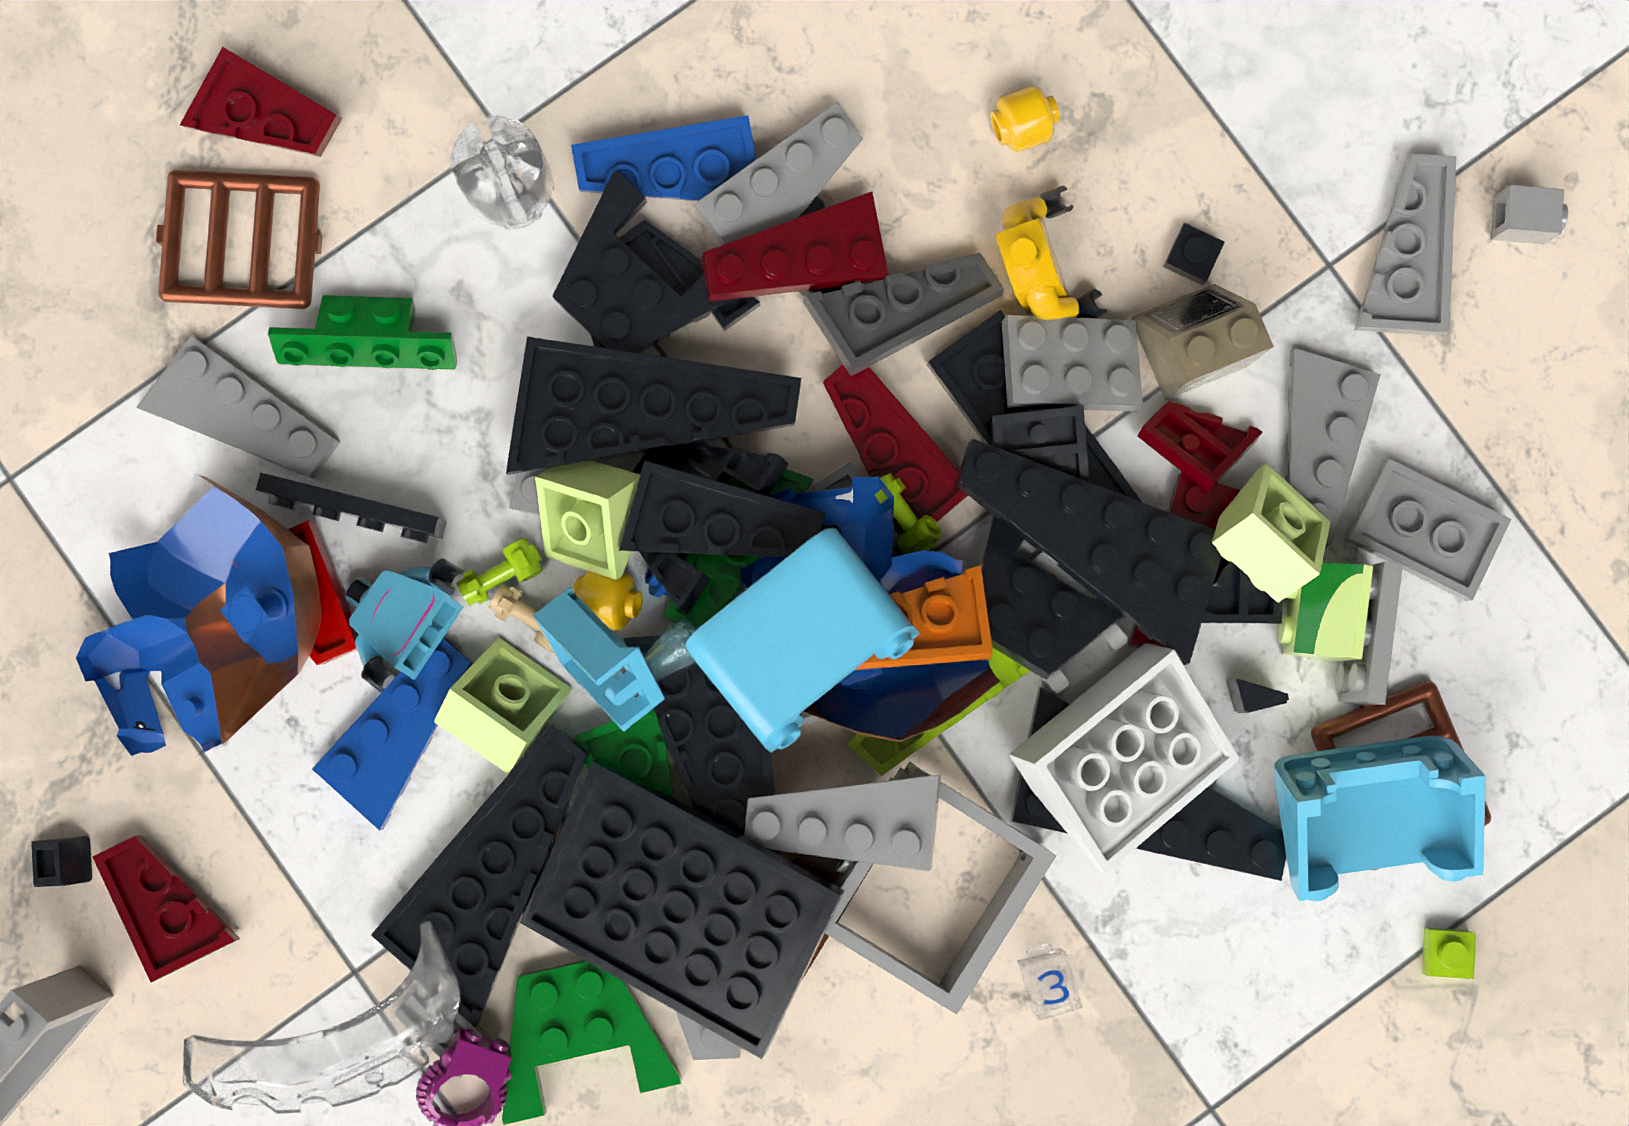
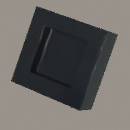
(1193, 254)

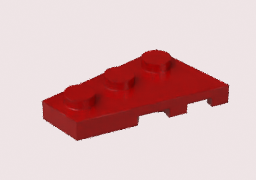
(335, 634)

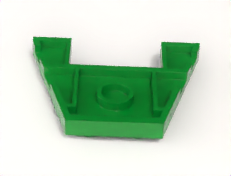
(574, 1014)

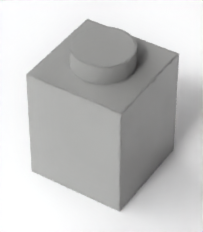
(1528, 214)

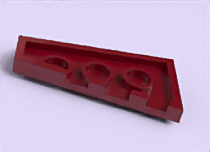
(803, 254)
(894, 443)

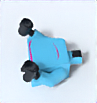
(402, 619)

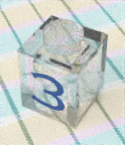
(1049, 982)

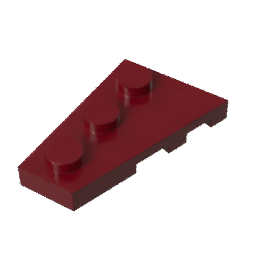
(258, 108)
(159, 909)

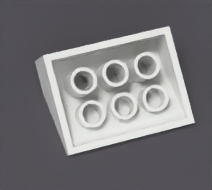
(1126, 755)

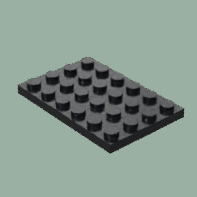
(681, 907)

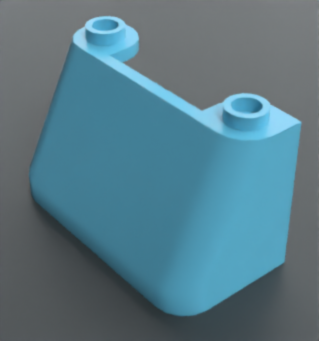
(799, 636)
(1380, 811)

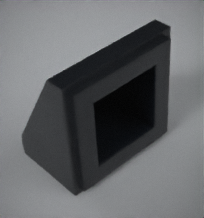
(1251, 697)
(61, 861)

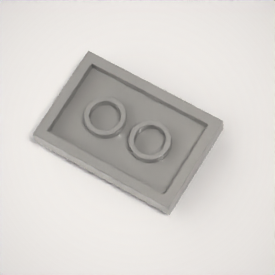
(1071, 363)
(1428, 529)
(1366, 679)

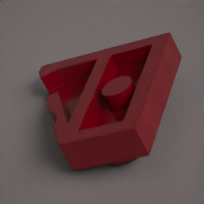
(1197, 442)

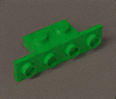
(364, 334)

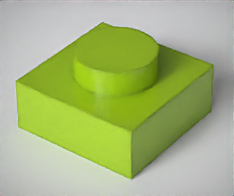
(1449, 953)

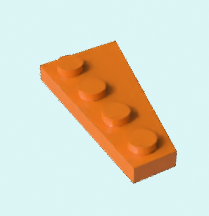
(949, 619)

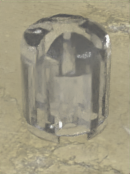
(511, 153)

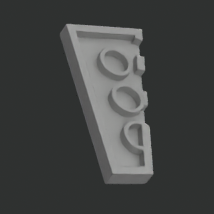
(781, 180)
(1414, 260)
(227, 405)
(1326, 428)
(861, 823)

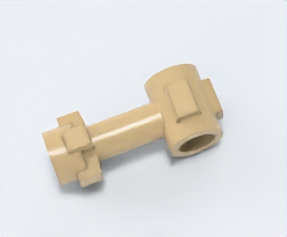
(507, 602)

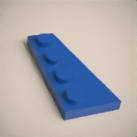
(669, 162)
(385, 743)

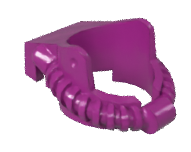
(470, 1056)

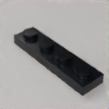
(332, 504)

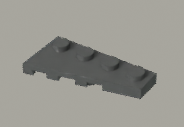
(892, 313)

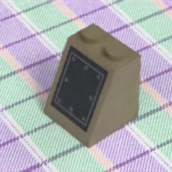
(1201, 338)

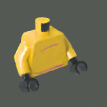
(1033, 262)

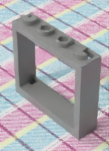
(990, 928)
(53, 1019)

